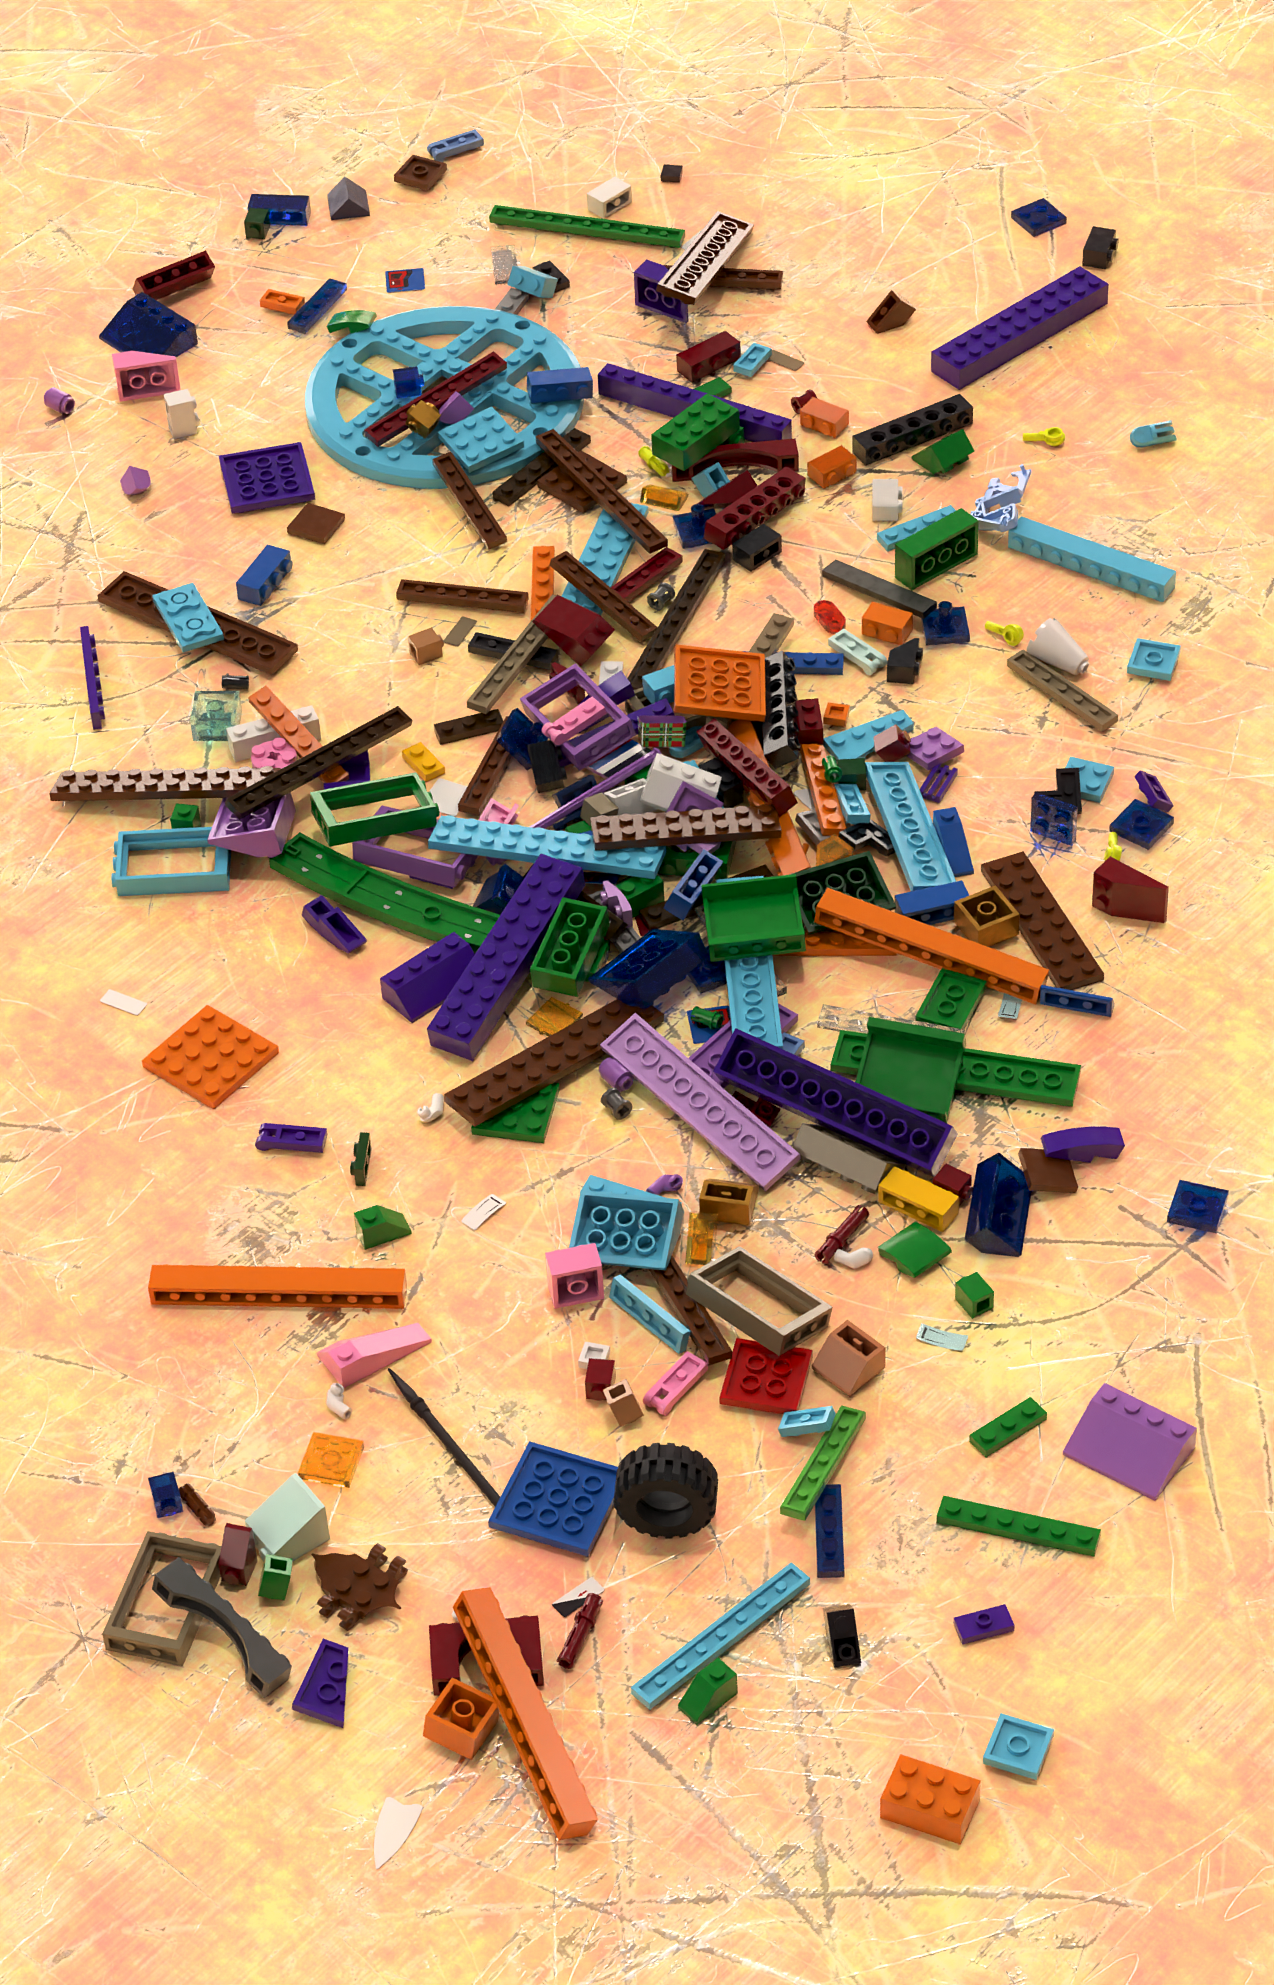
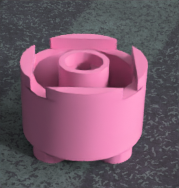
(273, 753)

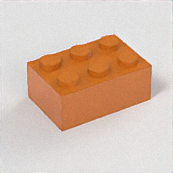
(930, 1799)

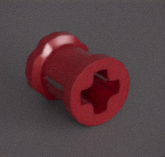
(798, 402)

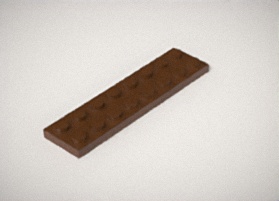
(685, 827)
(1043, 922)

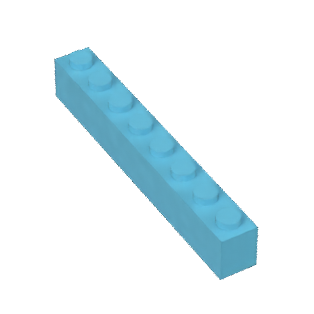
(1092, 559)

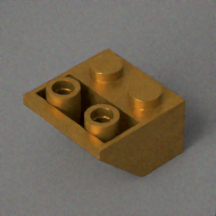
(729, 1199)

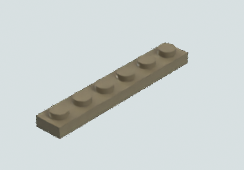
(1062, 690)

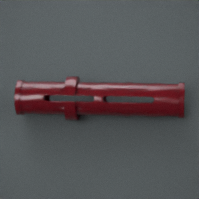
(838, 1238)
(583, 1623)

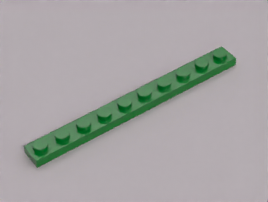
(587, 226)

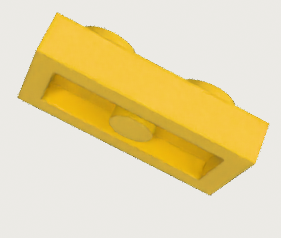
(423, 761)

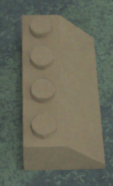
(843, 1156)

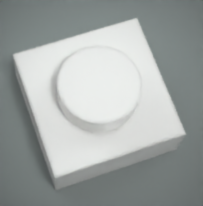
(594, 1351)

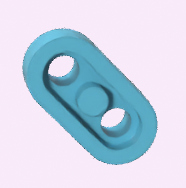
(692, 744)

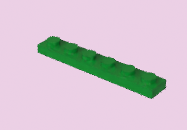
(1018, 1526)

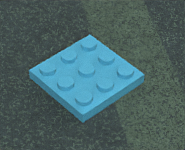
(480, 439)

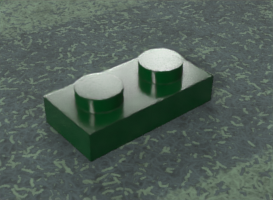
(362, 1152)

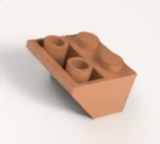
(849, 1358)

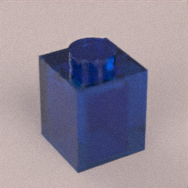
(407, 382)
(165, 1494)

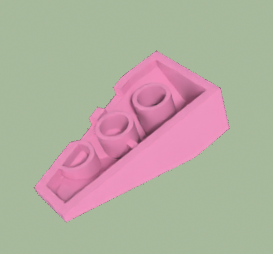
(363, 1355)

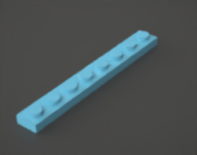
(720, 1636)

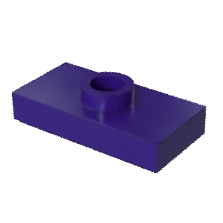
(983, 1624)

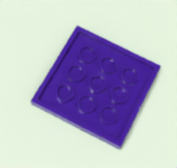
(266, 477)

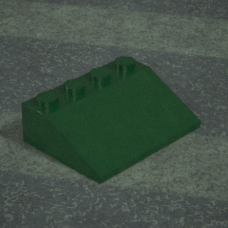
(852, 875)

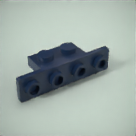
(570, 793)

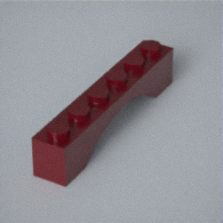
(764, 454)

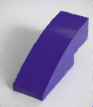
(617, 689)
(333, 925)
(1083, 1143)

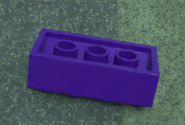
(426, 978)

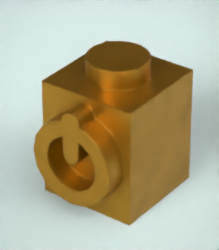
(422, 418)

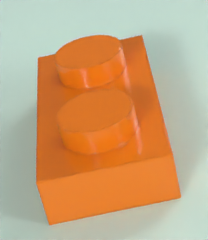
(282, 301)

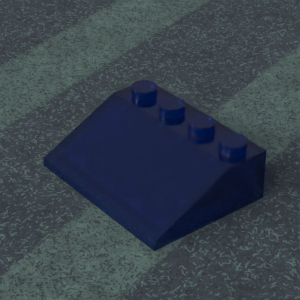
(149, 328)
(651, 966)

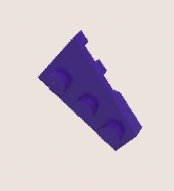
(324, 1685)

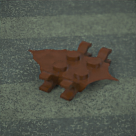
(357, 1584)

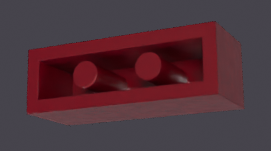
(708, 356)

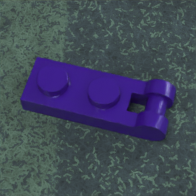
(291, 1137)

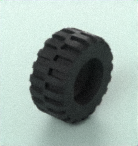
(666, 1490)

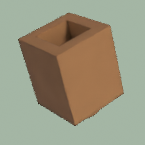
(425, 646)
(623, 1402)

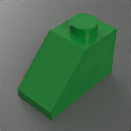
(380, 1225)
(709, 1691)

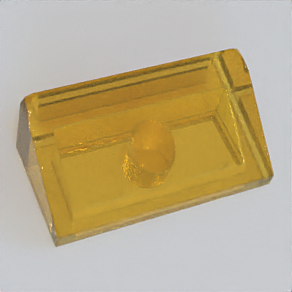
(663, 497)

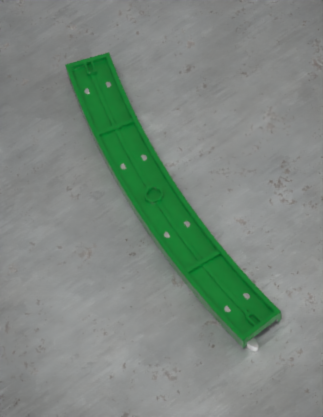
(388, 897)

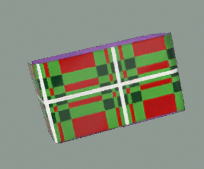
(662, 731)

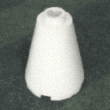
(1058, 648)

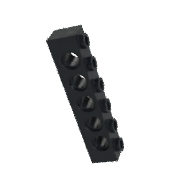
(912, 429)
(780, 722)

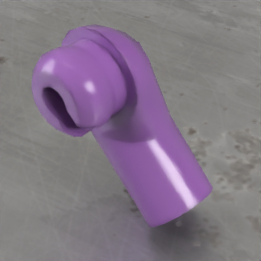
(666, 1183)

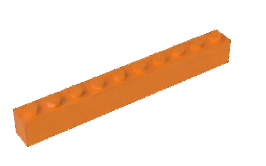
(788, 849)
(930, 945)
(277, 1286)
(525, 1714)

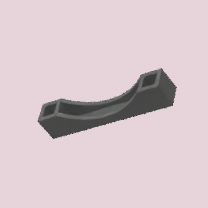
(185, 1590)

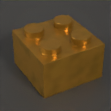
(986, 917)

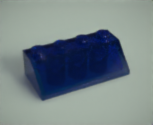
(998, 1208)

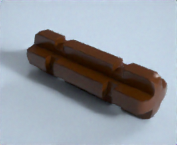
(197, 1504)

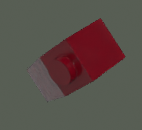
(729, 492)

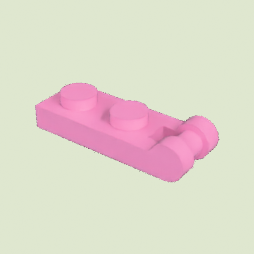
(574, 721)
(675, 1383)

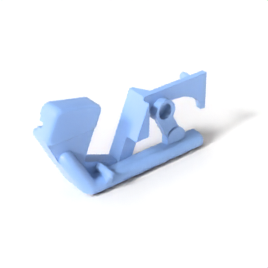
(1007, 496)

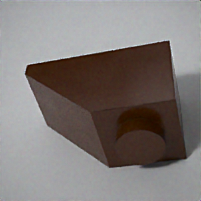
(891, 313)

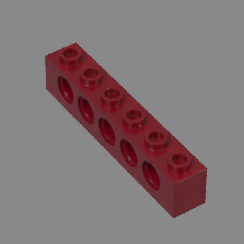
(754, 508)
(747, 767)

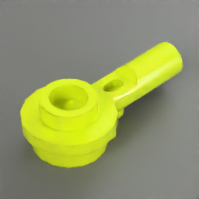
(1052, 436)
(1012, 633)
(1113, 849)

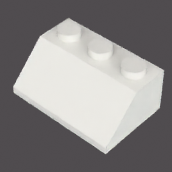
(666, 777)

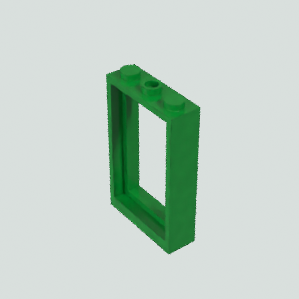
(379, 825)

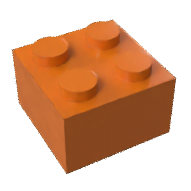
(461, 1718)

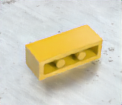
(918, 1199)

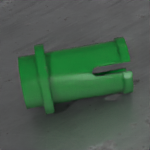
(832, 771)
(706, 1017)

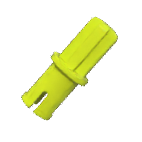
(652, 461)

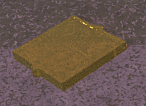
(553, 1017)

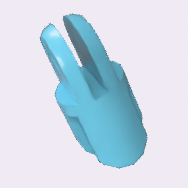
(1153, 434)

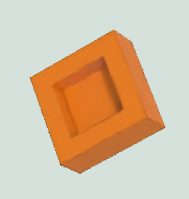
(836, 714)

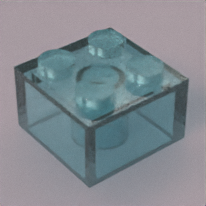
(214, 713)

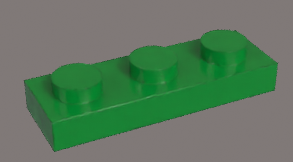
(1008, 1427)

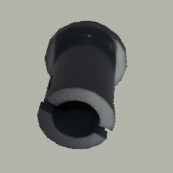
(235, 682)

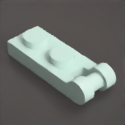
(857, 651)

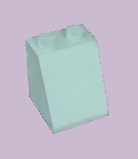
(289, 1521)

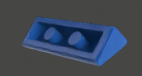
(1076, 1001)

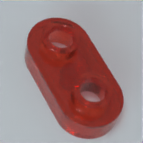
(829, 616)

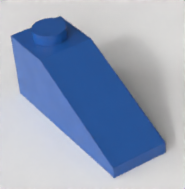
(953, 840)

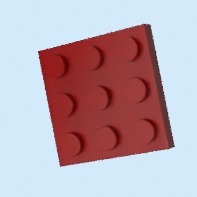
(763, 1379)

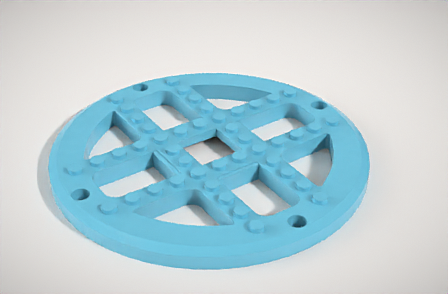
(392, 336)

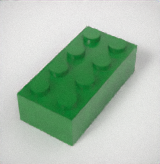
(695, 432)
(936, 549)
(569, 947)

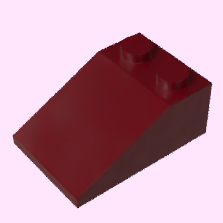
(573, 628)
(808, 720)
(1128, 893)

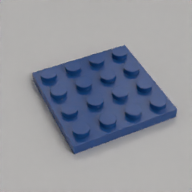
(556, 1499)

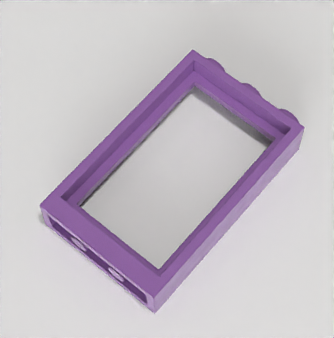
(598, 744)
(408, 864)

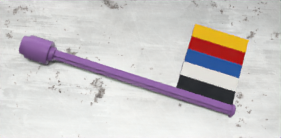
(613, 767)

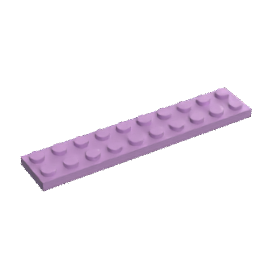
(701, 1102)

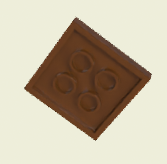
(564, 488)

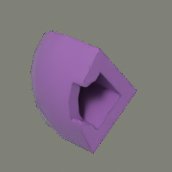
(455, 409)
(135, 480)

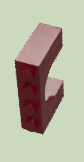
(450, 1646)

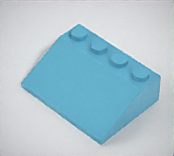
(628, 1228)

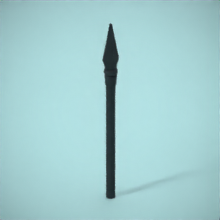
(423, 1411)

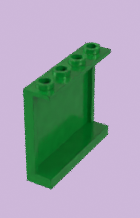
(753, 918)
(912, 1064)

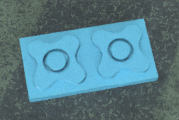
(188, 617)

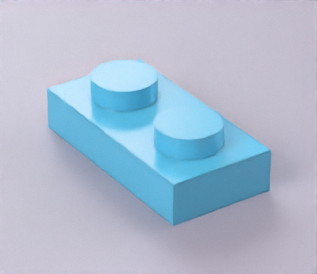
(752, 359)
(806, 1421)

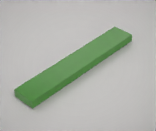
(822, 1463)

